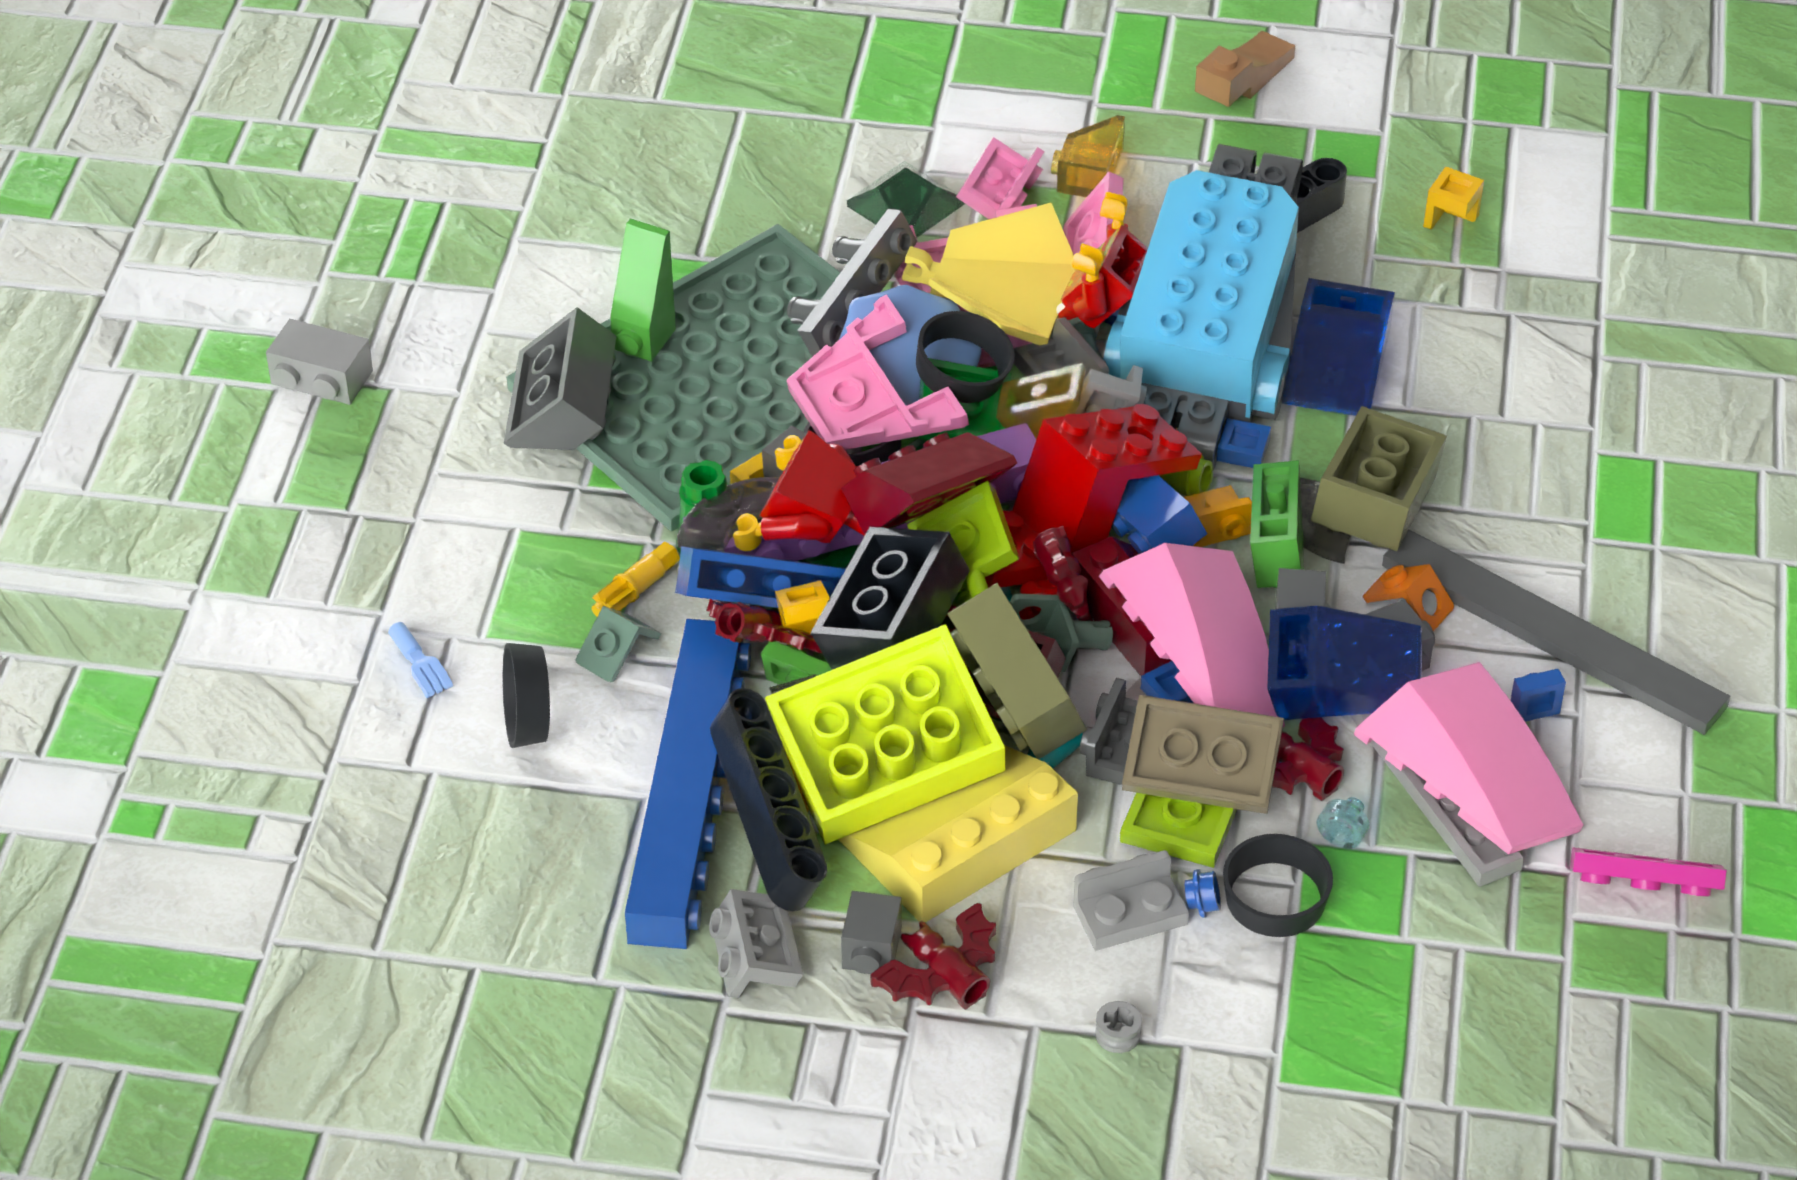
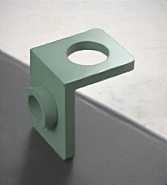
(611, 642)

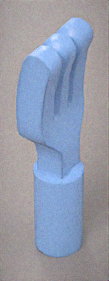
(425, 669)

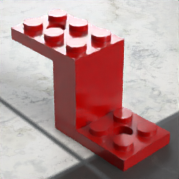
(1081, 476)

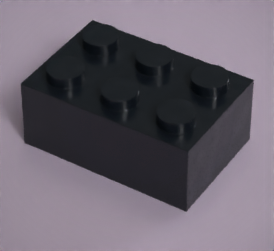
(890, 593)

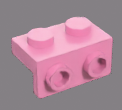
(999, 179)

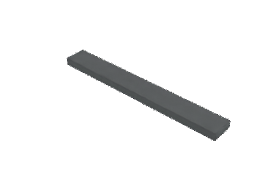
(1565, 635)

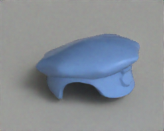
(898, 355)

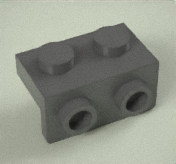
(1063, 350)
(1109, 739)

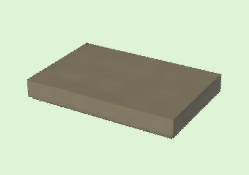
(1202, 754)

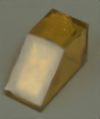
(1088, 156)
(1040, 397)

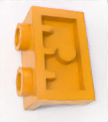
(1221, 514)

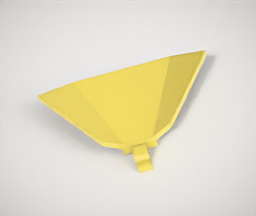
(1003, 270)

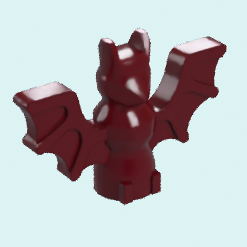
(1063, 570)
(755, 624)
(1310, 760)
(949, 966)

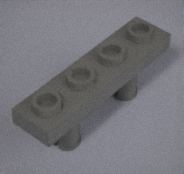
(867, 271)

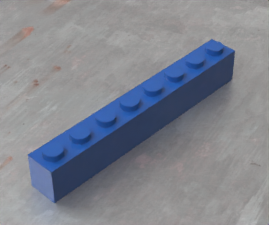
(684, 793)

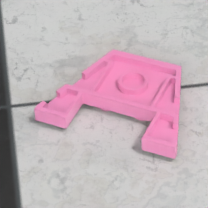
(852, 398)

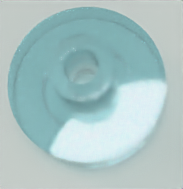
(1343, 822)

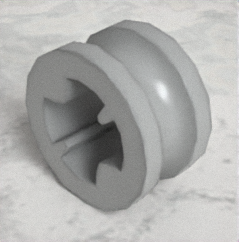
(1108, 1017)

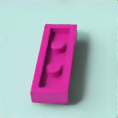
(1647, 871)

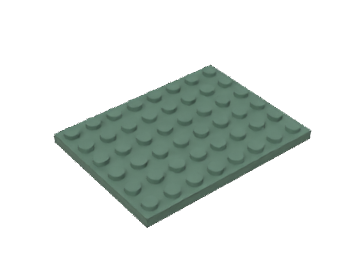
(717, 379)

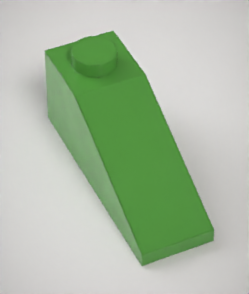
(643, 292)
(1276, 521)

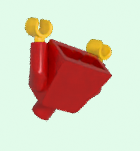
(1104, 274)
(806, 498)

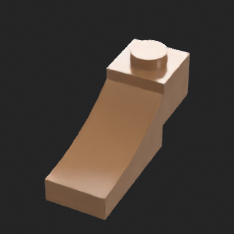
(1244, 70)

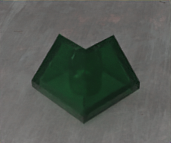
(911, 191)

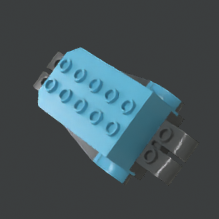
(1215, 297)

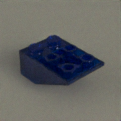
(1338, 347)
(1338, 661)

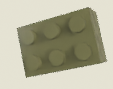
(1378, 478)
(1014, 673)

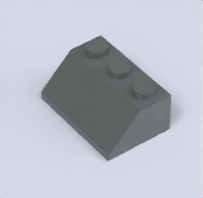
(562, 385)

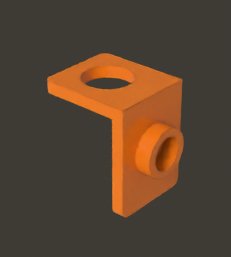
(1411, 584)

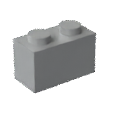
(319, 361)

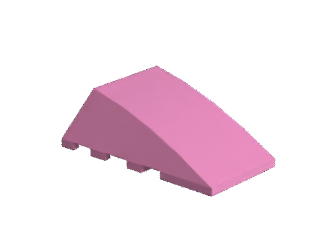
(1201, 621)
(1478, 753)

